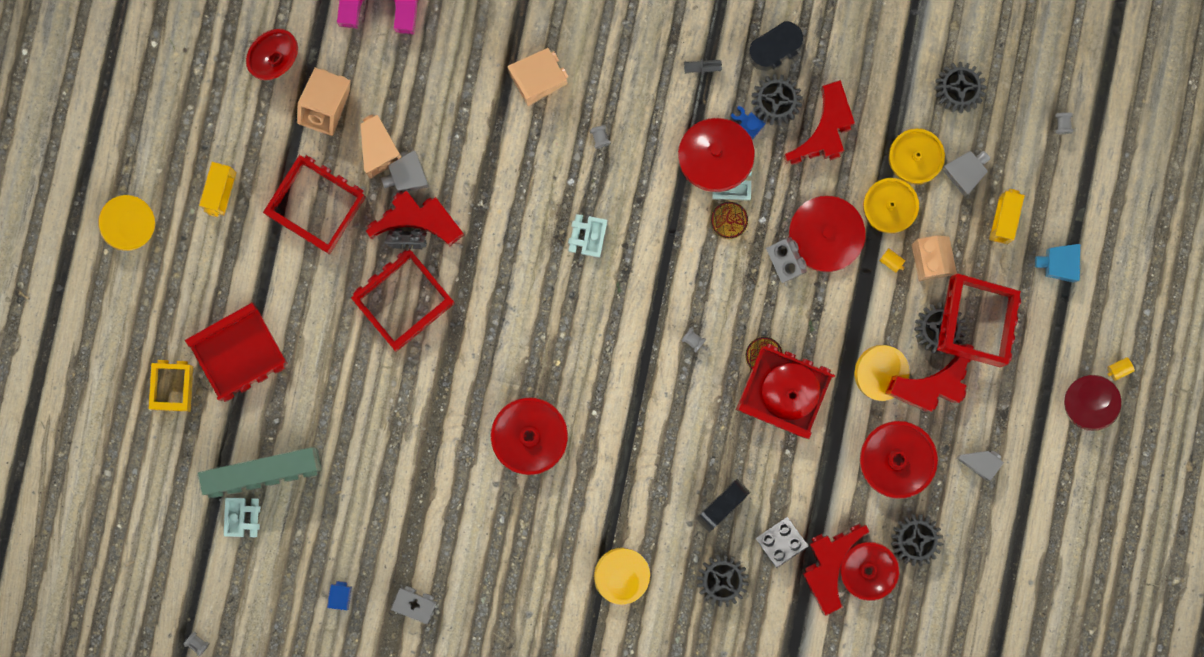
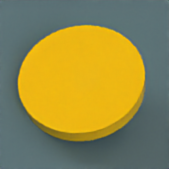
(916, 156)
(890, 205)
(126, 222)
(876, 369)
(622, 576)

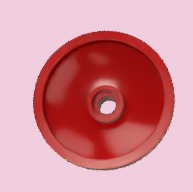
(272, 54)
(788, 379)
(883, 575)

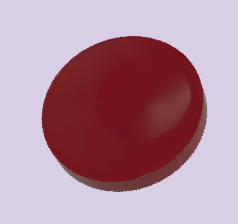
(1092, 402)

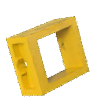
(217, 189)
(1007, 216)
(187, 391)

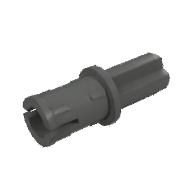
(702, 66)

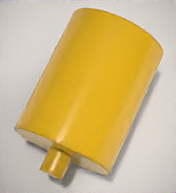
(892, 260)
(1120, 369)

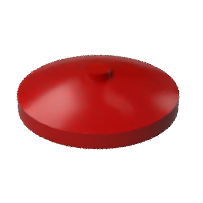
(716, 154)
(828, 233)
(529, 436)
(898, 459)

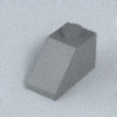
(983, 463)

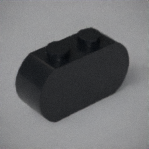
(776, 46)
(723, 505)

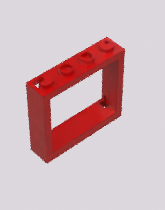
(324, 172)
(375, 281)
(950, 319)

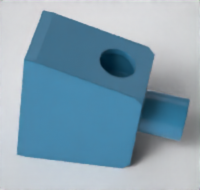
(1061, 263)

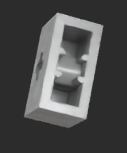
(403, 606)

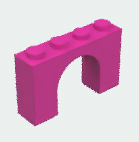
(404, 15)

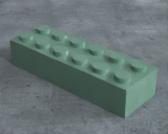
(260, 471)

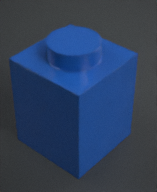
(339, 596)

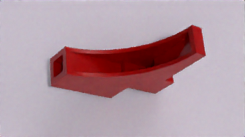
(835, 117)
(408, 214)
(924, 392)
(830, 554)

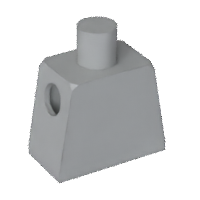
(967, 171)
(406, 174)

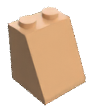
(538, 75)
(323, 101)
(377, 146)
(933, 257)

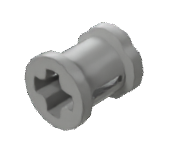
(1064, 123)
(600, 137)
(693, 340)
(196, 644)

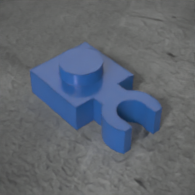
(750, 123)

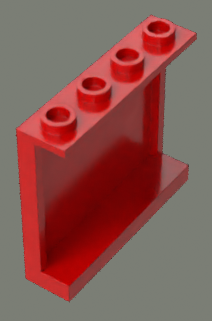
(237, 352)
(752, 402)

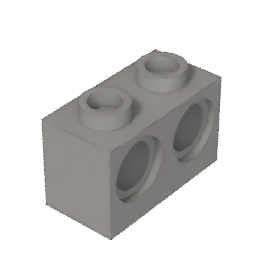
(782, 262)

